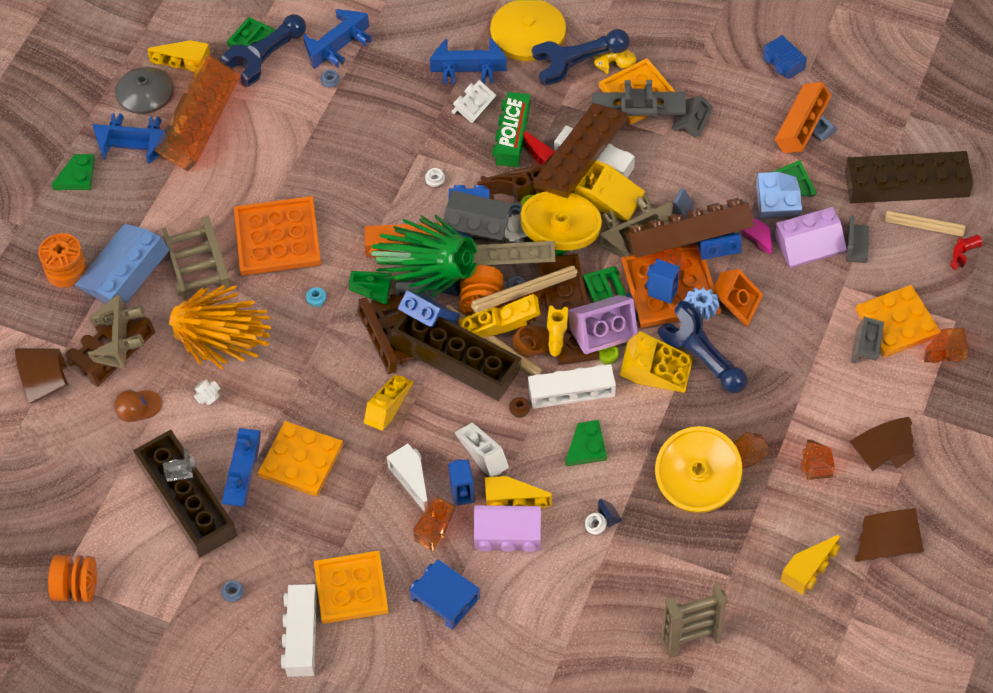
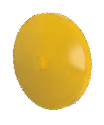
(524, 25)
(567, 221)
(698, 469)

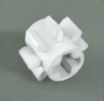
(206, 392)

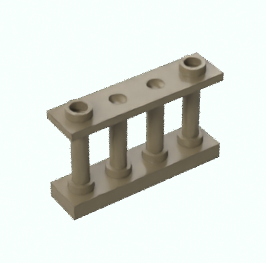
(210, 246)
(515, 253)
(693, 620)

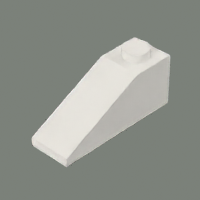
(483, 450)
(407, 468)

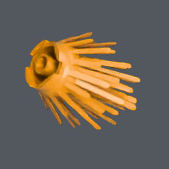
(201, 323)

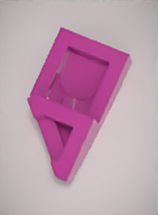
(761, 234)

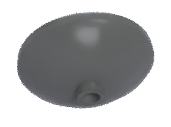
(144, 90)

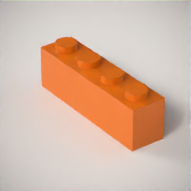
(803, 117)
(372, 236)

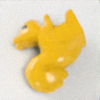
(622, 60)
(556, 326)

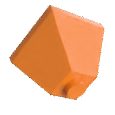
(738, 294)

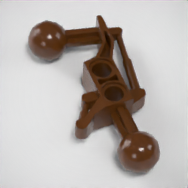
(514, 183)

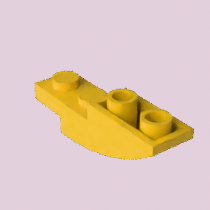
(502, 319)

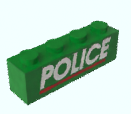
(512, 126)

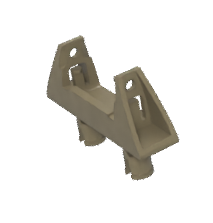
(615, 239)
(115, 352)

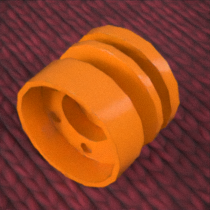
(62, 259)
(482, 283)
(72, 578)

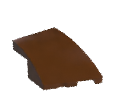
(40, 371)
(886, 442)
(890, 535)

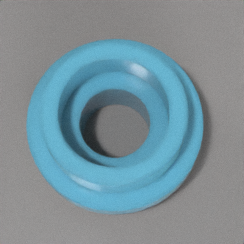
(316, 301)

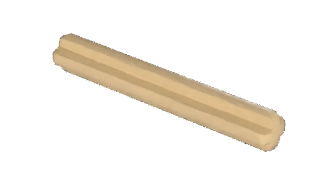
(925, 223)

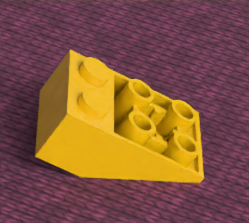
(609, 191)
(655, 363)

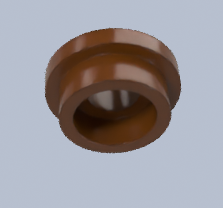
(522, 411)

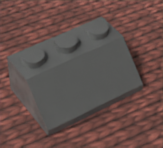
(477, 216)

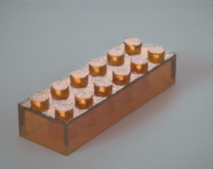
(197, 113)

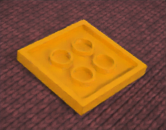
(638, 75)
(904, 319)
(300, 459)
(350, 587)

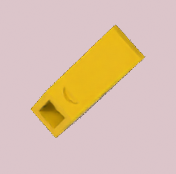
(179, 55)
(386, 402)
(511, 492)
(805, 566)

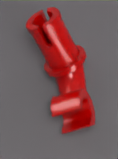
(961, 247)

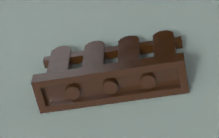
(377, 327)
(99, 372)

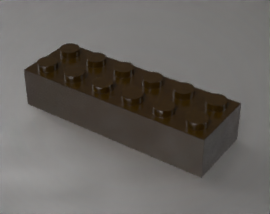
(908, 177)
(458, 354)
(188, 499)

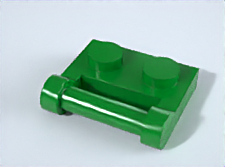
(598, 285)

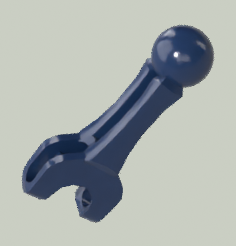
(253, 56)
(566, 57)
(694, 339)

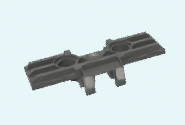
(643, 101)

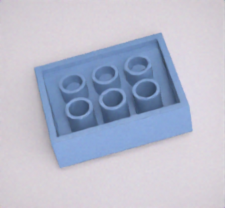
(123, 264)

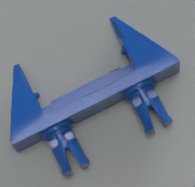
(351, 27)
(468, 61)
(129, 137)
(242, 467)

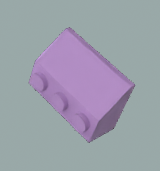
(810, 237)
(603, 323)
(507, 528)

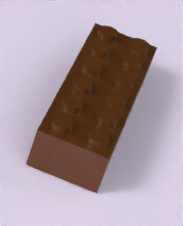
(688, 228)

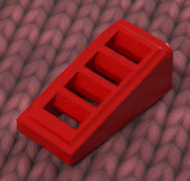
(537, 149)

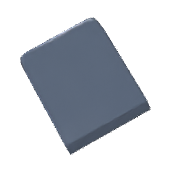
(824, 129)
(682, 203)

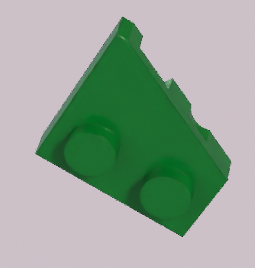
(76, 174)
(586, 444)

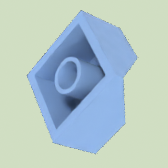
(778, 195)

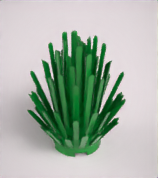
(434, 255)

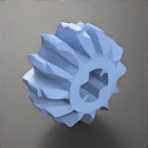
(704, 302)

